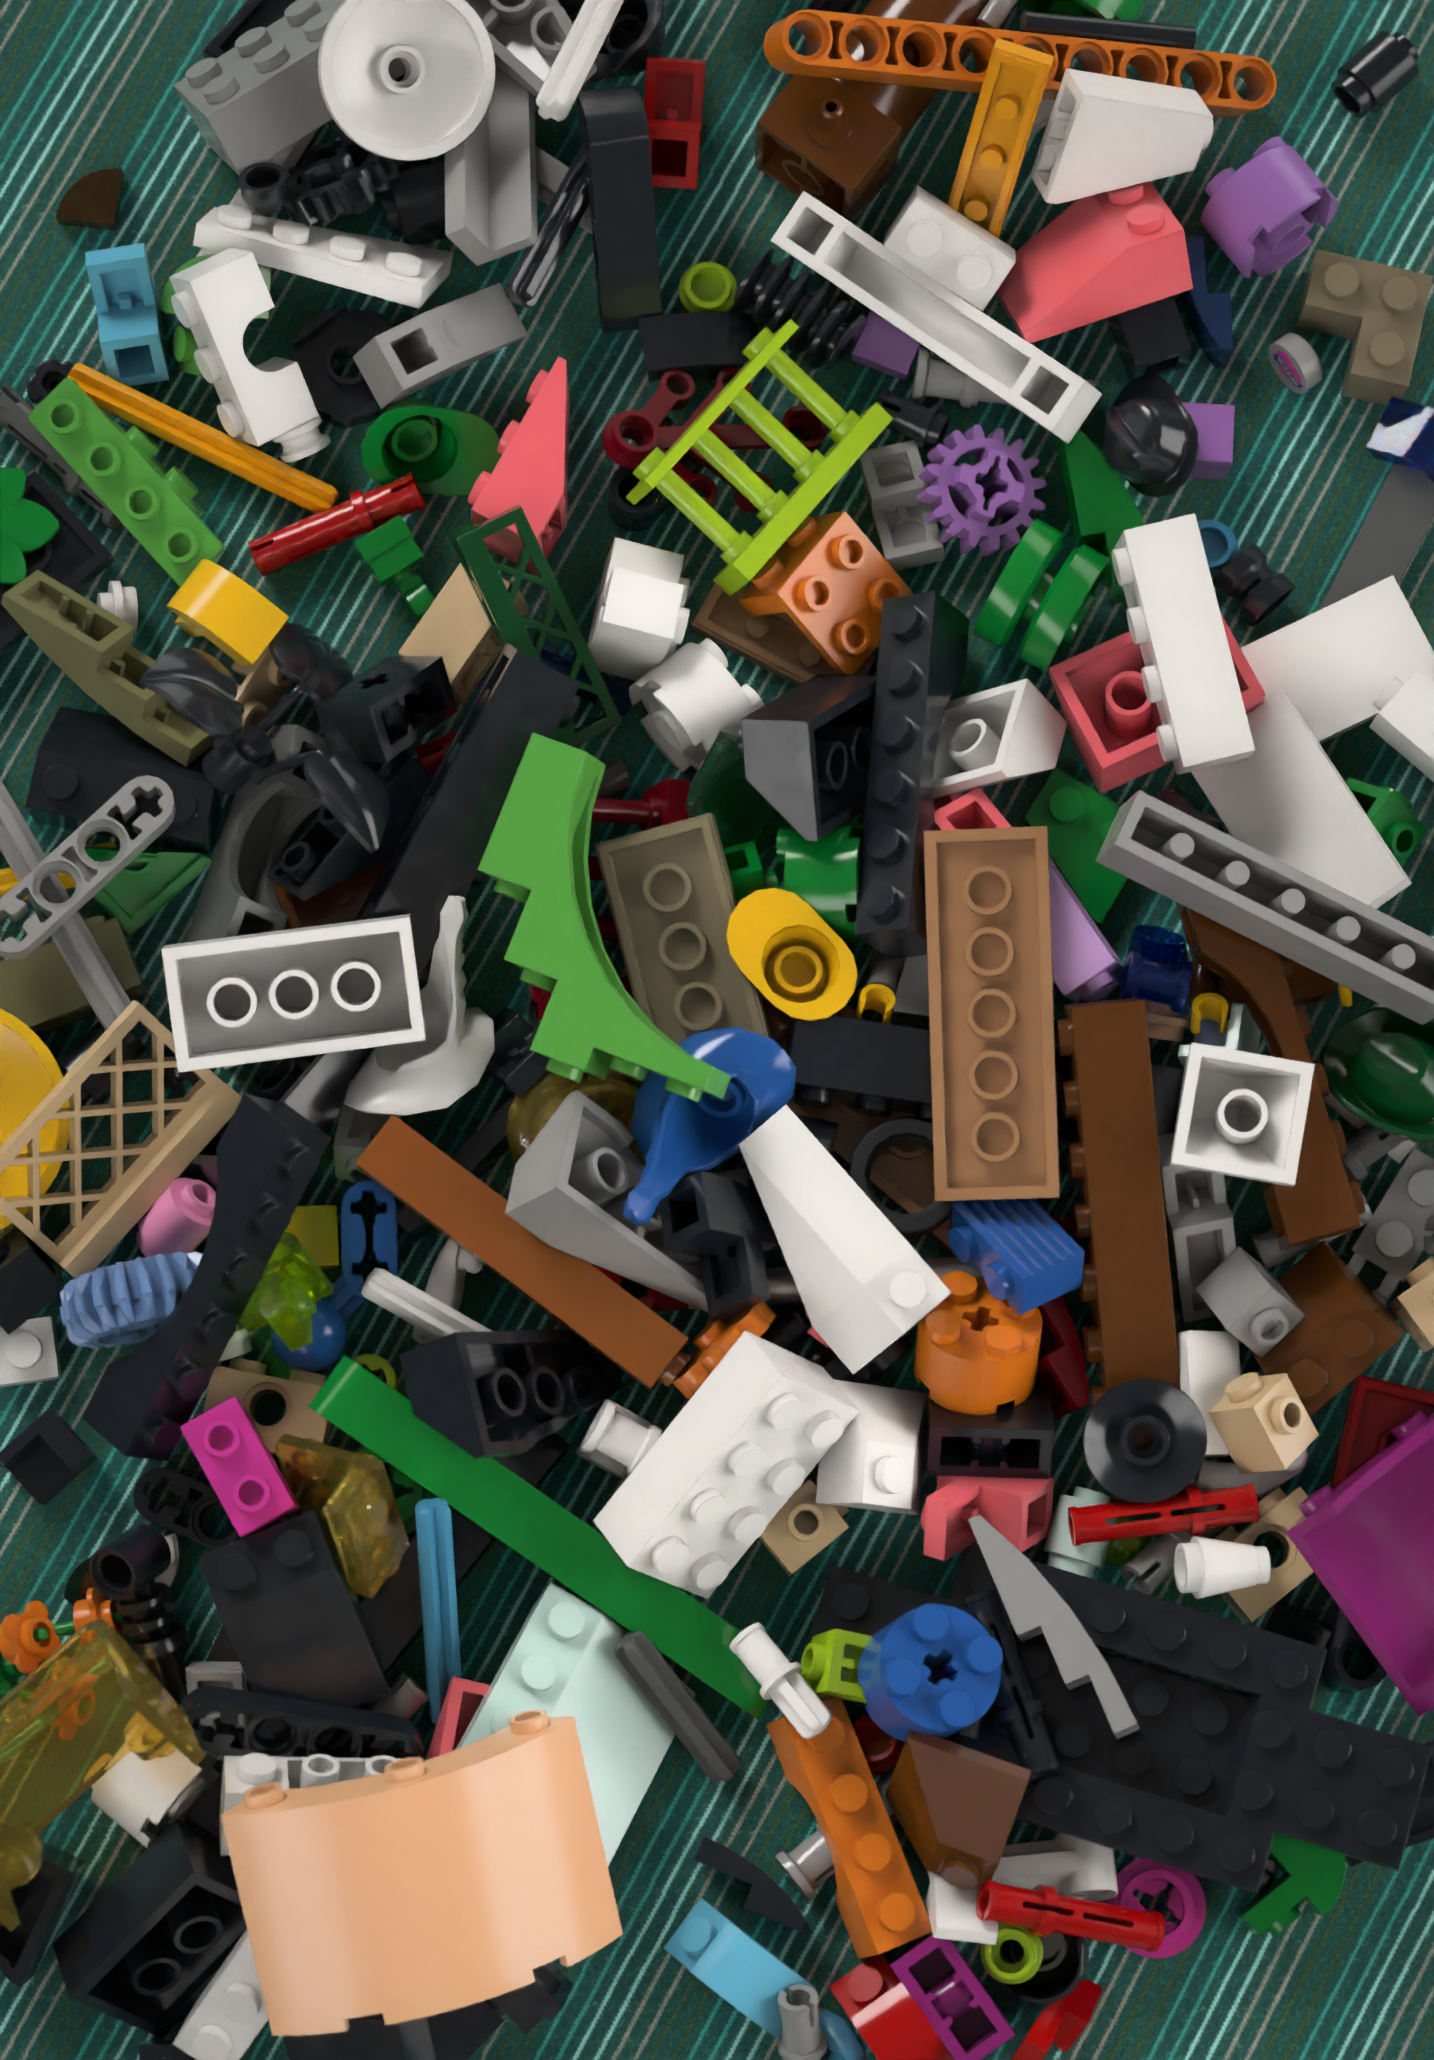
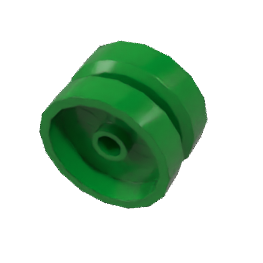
(1046, 599)

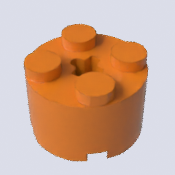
(976, 1349)

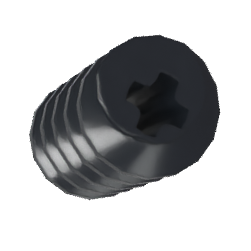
(782, 298)

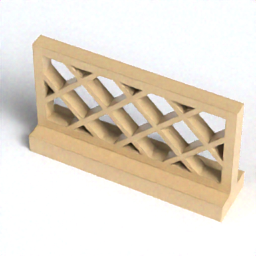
(146, 1172)

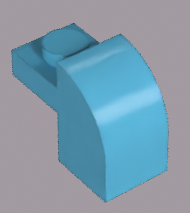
(128, 315)
(733, 1965)

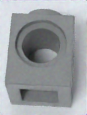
(1250, 1302)

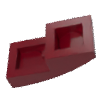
(1062, 1360)

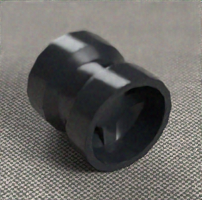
(1245, 574)

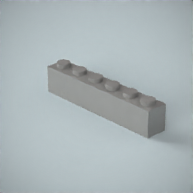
(1273, 904)

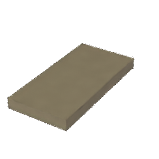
(671, 921)

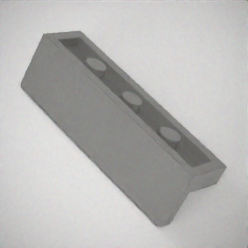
(494, 178)

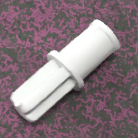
(781, 1681)

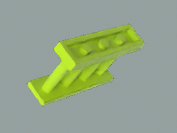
(813, 471)

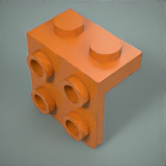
(830, 587)

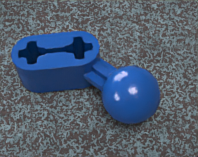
(336, 1309)

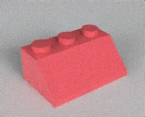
(1110, 711)

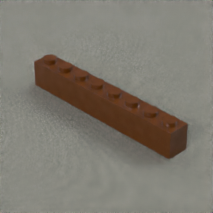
(1119, 1195)

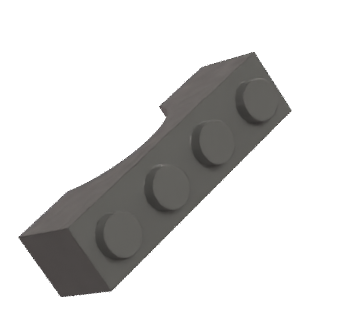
(260, 823)

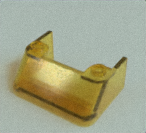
(68, 1730)

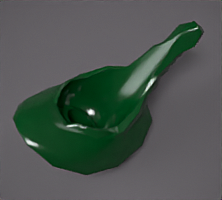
(1384, 1072)

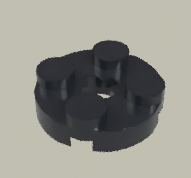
(316, 349)

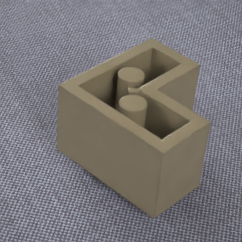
(1374, 308)

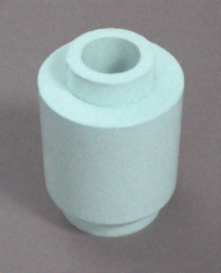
(1062, 1554)

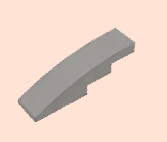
(1039, 1609)

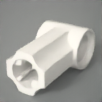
(1066, 1863)

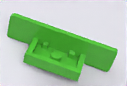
(129, 479)

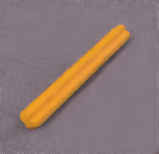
(205, 441)

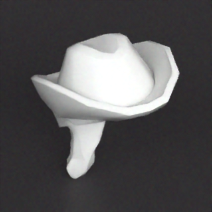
(457, 1043)

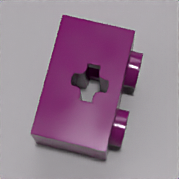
(952, 1998)

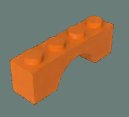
(870, 1869)

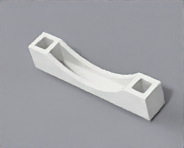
(936, 317)

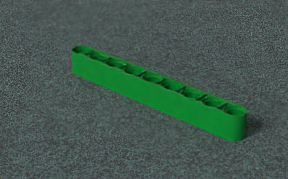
(538, 1531)

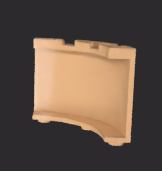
(423, 1880)

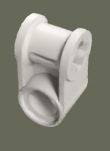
(617, 1439)

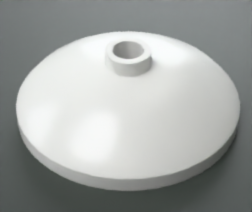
(444, 83)

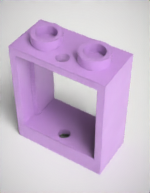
(1081, 955)

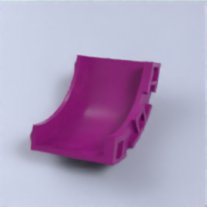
(1376, 1554)

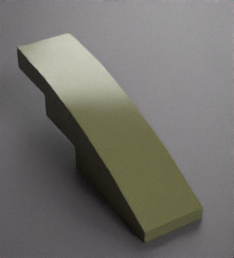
(99, 658)

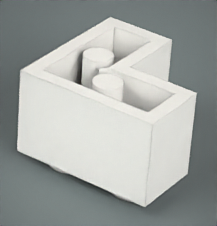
(638, 609)

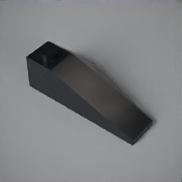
(505, 1387)

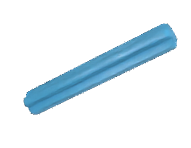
(438, 1599)

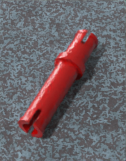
(328, 528)
(1234, 1503)
(1069, 1915)

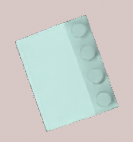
(569, 1668)

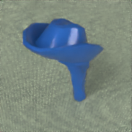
(693, 1136)

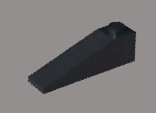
(308, 1084)

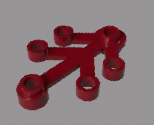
(645, 431)

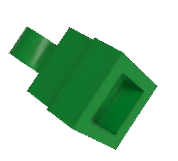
(391, 556)

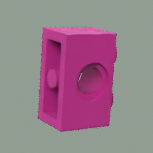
(240, 1467)

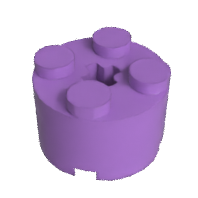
(1266, 209)

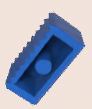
(1016, 1250)

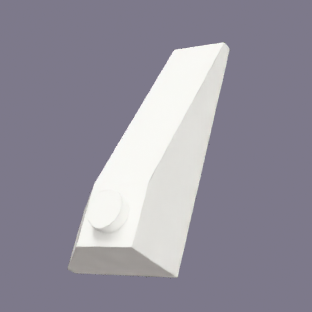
(845, 1256)

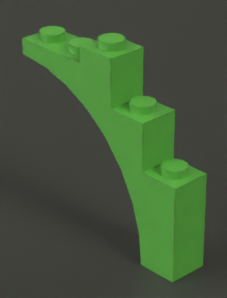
(543, 861)

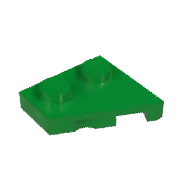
(1077, 827)

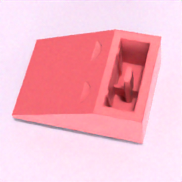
(530, 469)

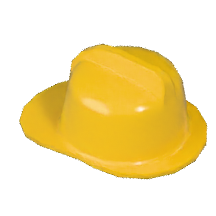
(791, 954)

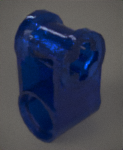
(1157, 967)

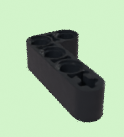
(621, 205)

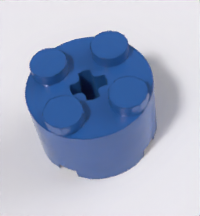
(962, 1663)

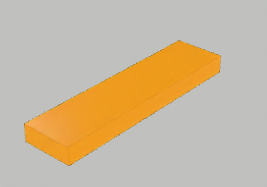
(1000, 134)

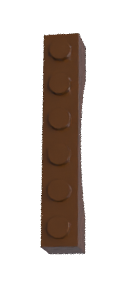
(1323, 1197)

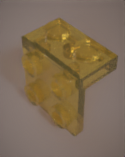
(355, 1500)

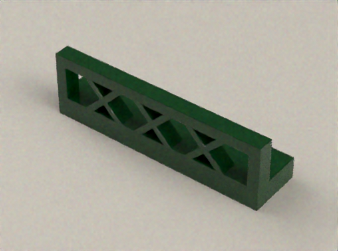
(509, 625)

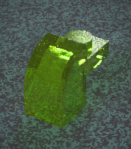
(288, 1294)

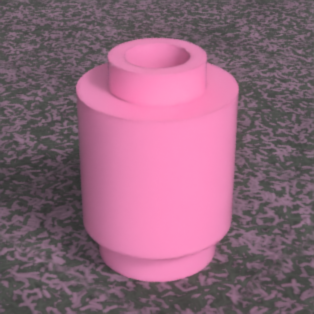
(177, 1218)

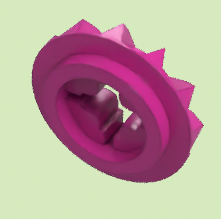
(1184, 1900)

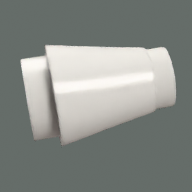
(1219, 1566)

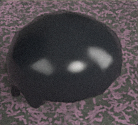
(1060, 1971)

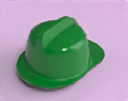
(437, 444)

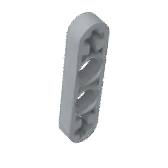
(88, 874)

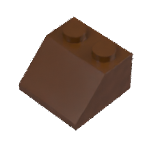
(1339, 1334)

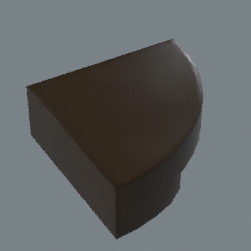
(93, 201)

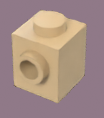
(1263, 1422)
(802, 1528)

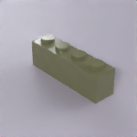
(45, 992)

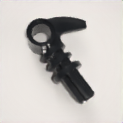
(127, 1573)

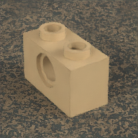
(248, 1383)
(1276, 1516)

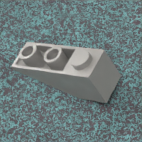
(438, 344)

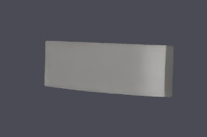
(1196, 1227)

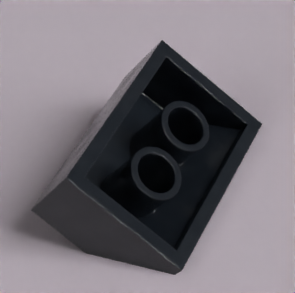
(812, 751)
(93, 756)
(155, 1933)

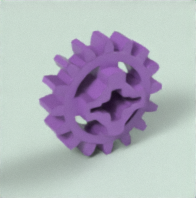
(960, 501)

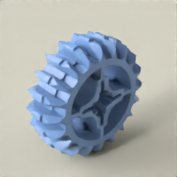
(125, 1299)

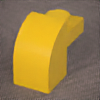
(226, 612)

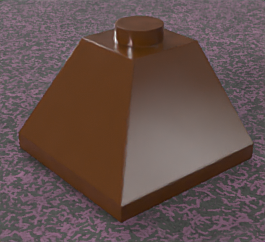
(955, 1806)

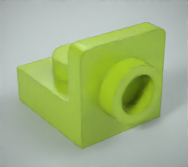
(832, 1664)

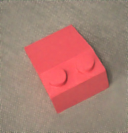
(1096, 263)

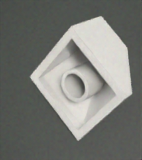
(996, 738)
(1241, 1114)
(878, 1453)

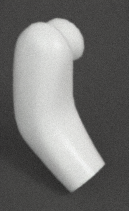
(448, 1280)
(1226, 1475)

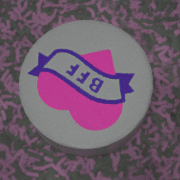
(1295, 363)

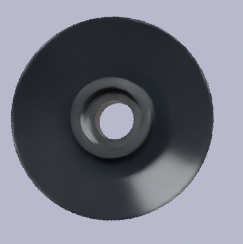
(1170, 1457)

